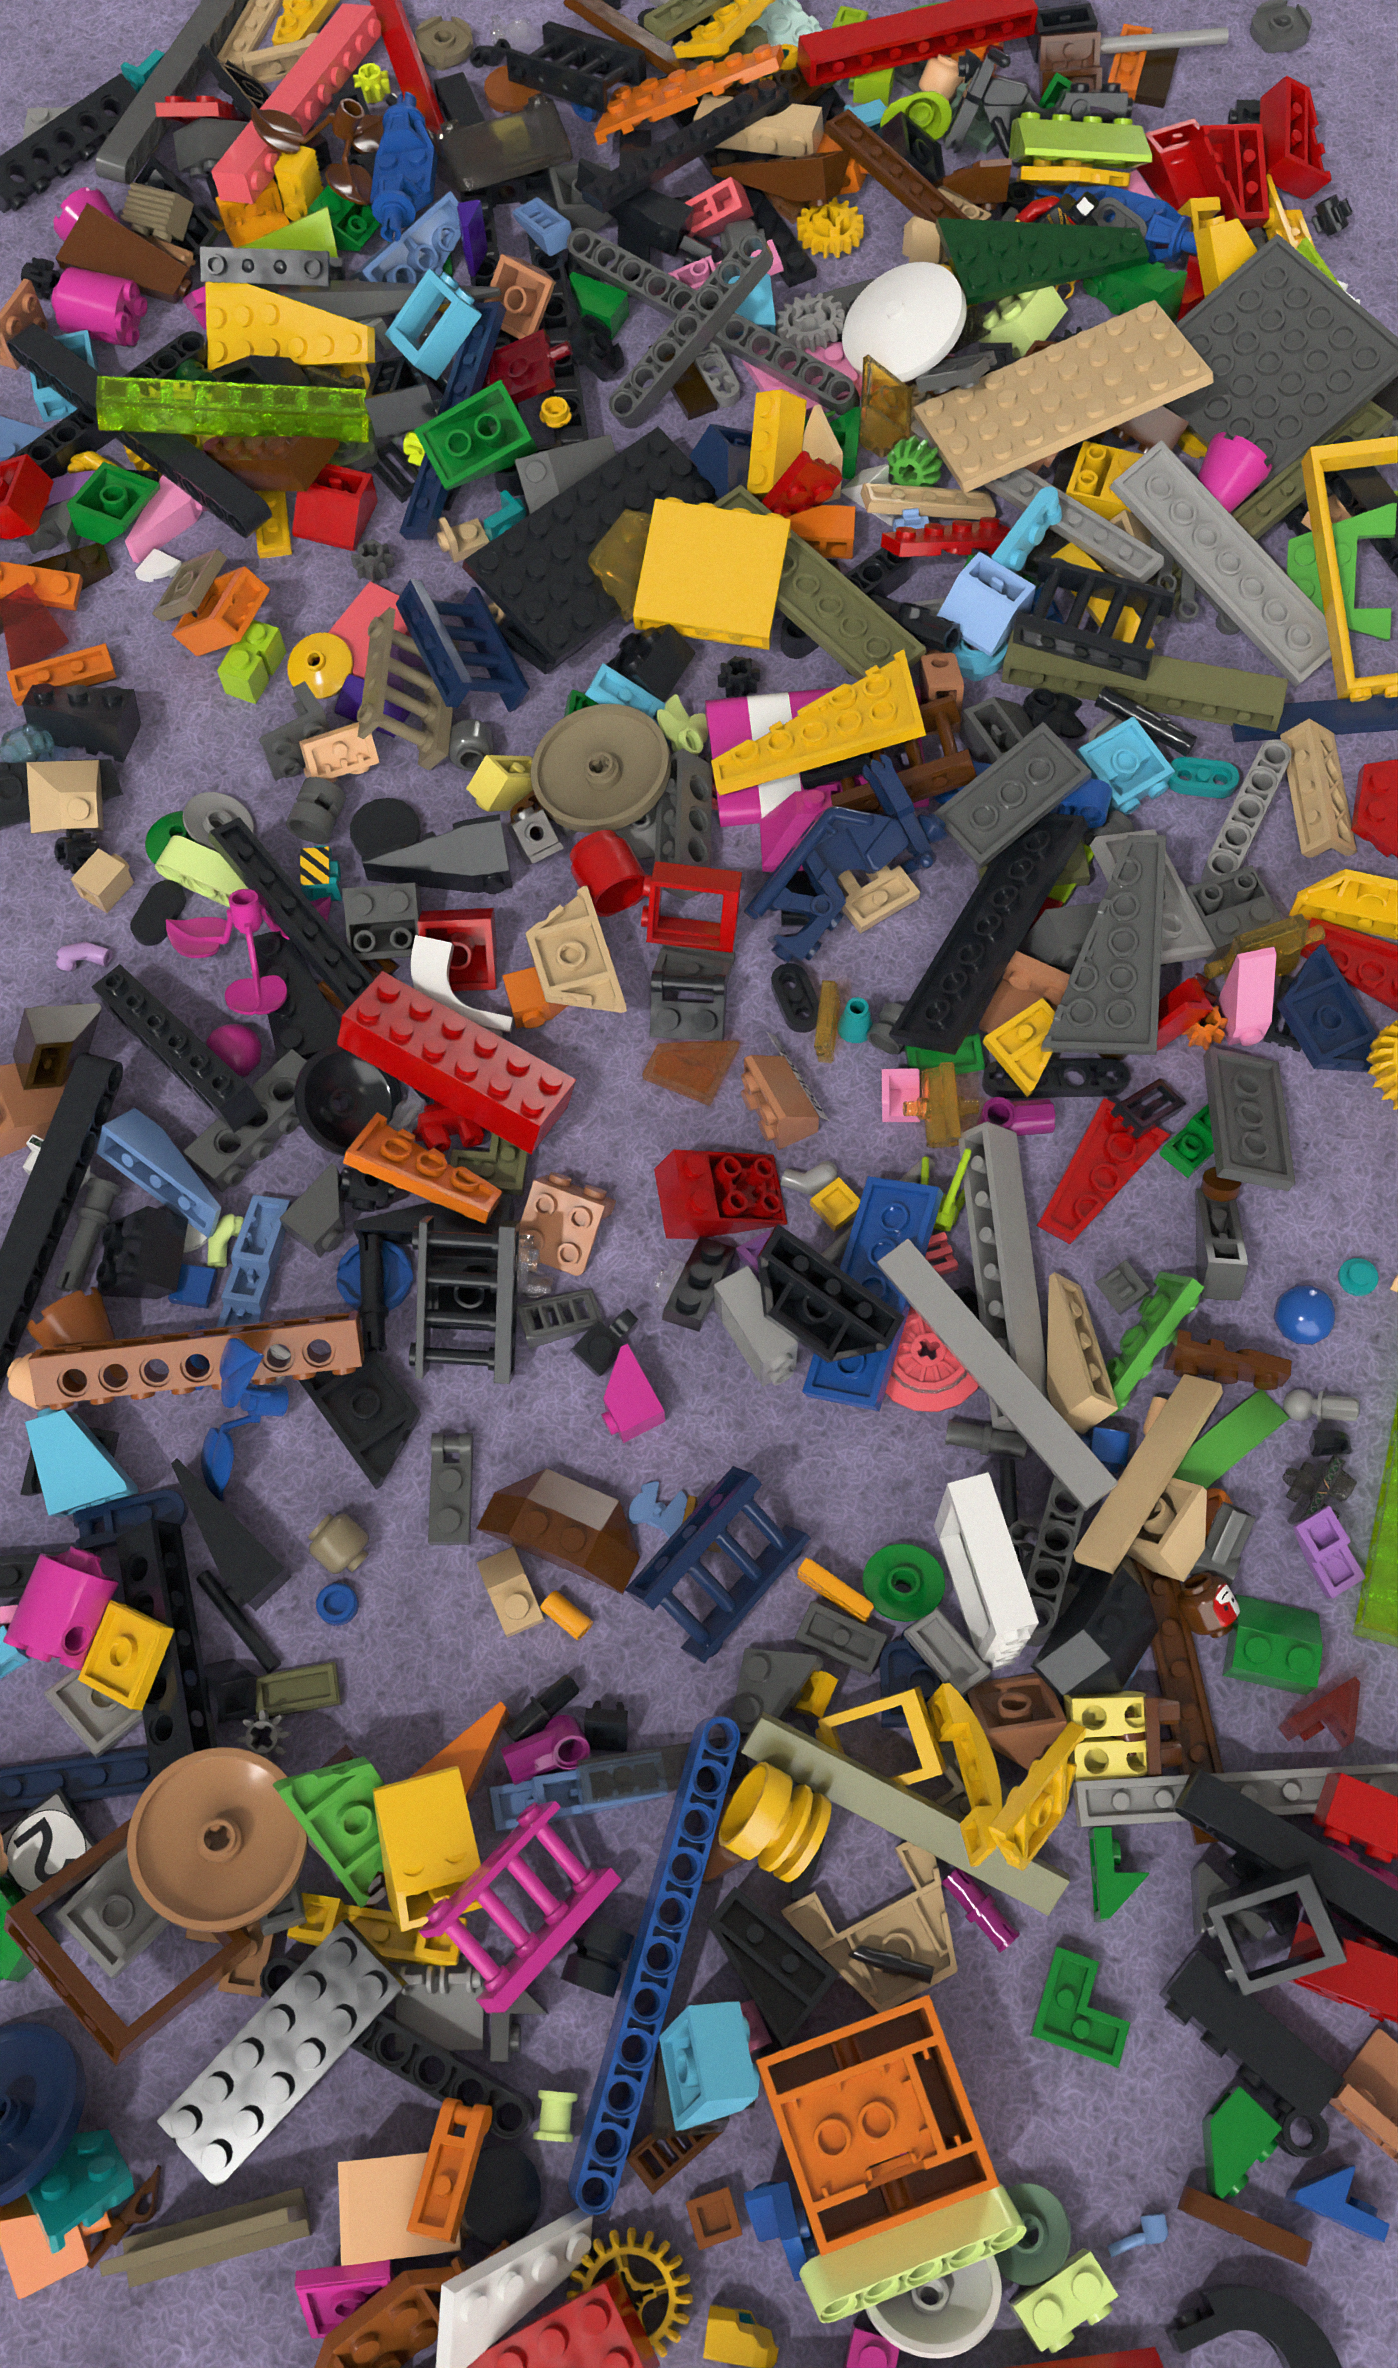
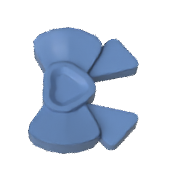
(645, 1509)

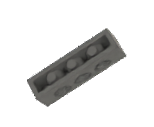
(685, 816)
(209, 1150)

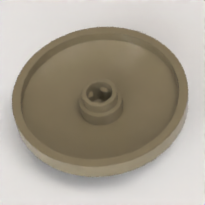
(601, 768)

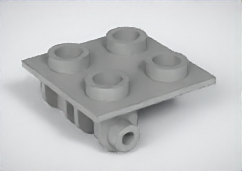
(442, 2004)

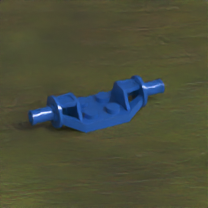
(402, 168)
(1164, 222)

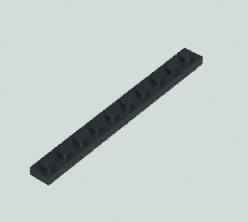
(795, 262)
(293, 913)

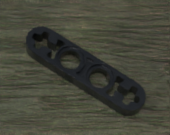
(1056, 1085)

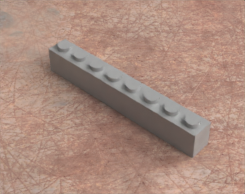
(1003, 1252)

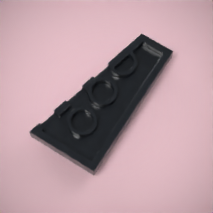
(15, 795)
(305, 1017)

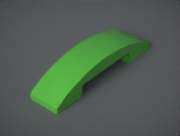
(1231, 1440)

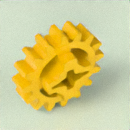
(830, 228)

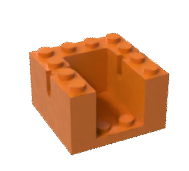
(868, 2101)

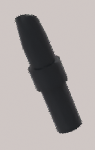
(893, 1963)

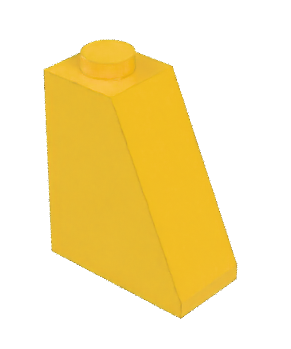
(1221, 250)

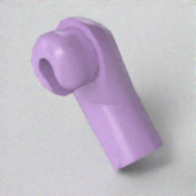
(84, 950)

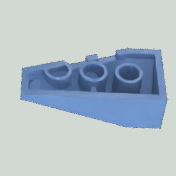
(421, 246)

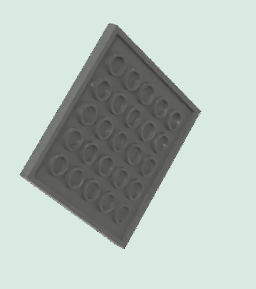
(1284, 357)

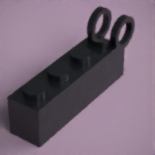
(1258, 2044)

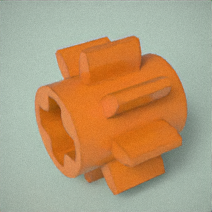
(1212, 1031)

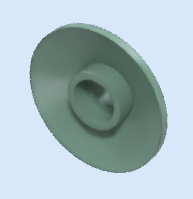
(1036, 2263)

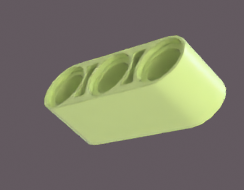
(198, 869)

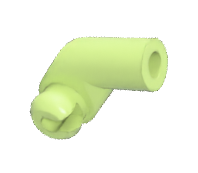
(217, 1244)

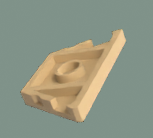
(575, 958)

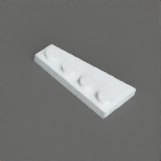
(502, 2289)

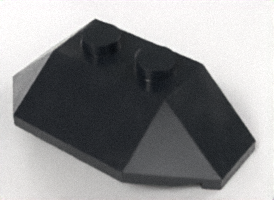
(203, 223)
(821, 1302)
(1099, 1634)

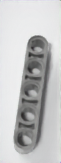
(1265, 775)

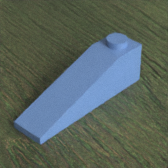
(154, 1163)

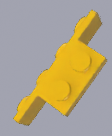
(1286, 223)

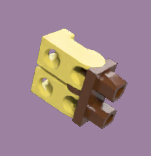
(1123, 1734)

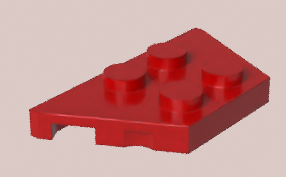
(803, 486)
(1377, 806)

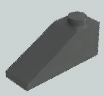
(1219, 1249)

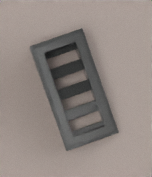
(553, 1333)

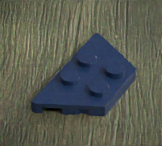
(1327, 1016)

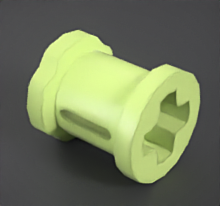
(555, 2116)

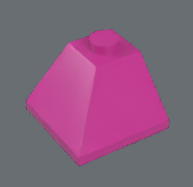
(786, 824)

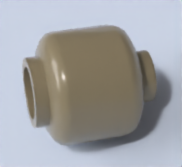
(338, 1543)

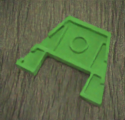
(1304, 572)

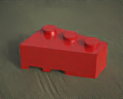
(1363, 1982)

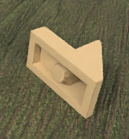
(510, 1592)

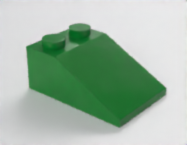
(476, 437)

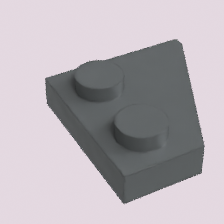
(770, 1684)

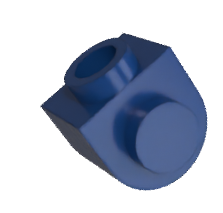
(1108, 1446)

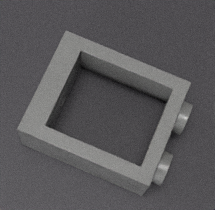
(763, 1344)

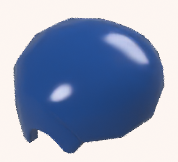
(1304, 1314)

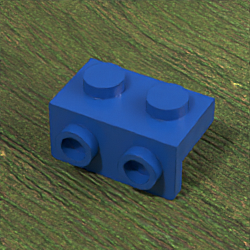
(776, 2216)

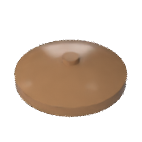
(215, 1841)

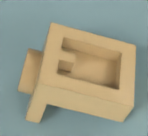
(461, 539)

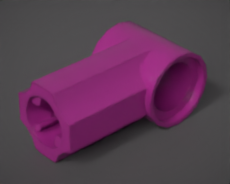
(1022, 1117)
(544, 1750)

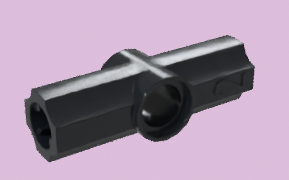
(923, 626)

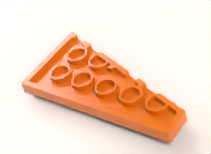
(680, 90)

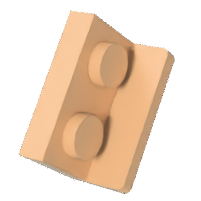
(338, 753)

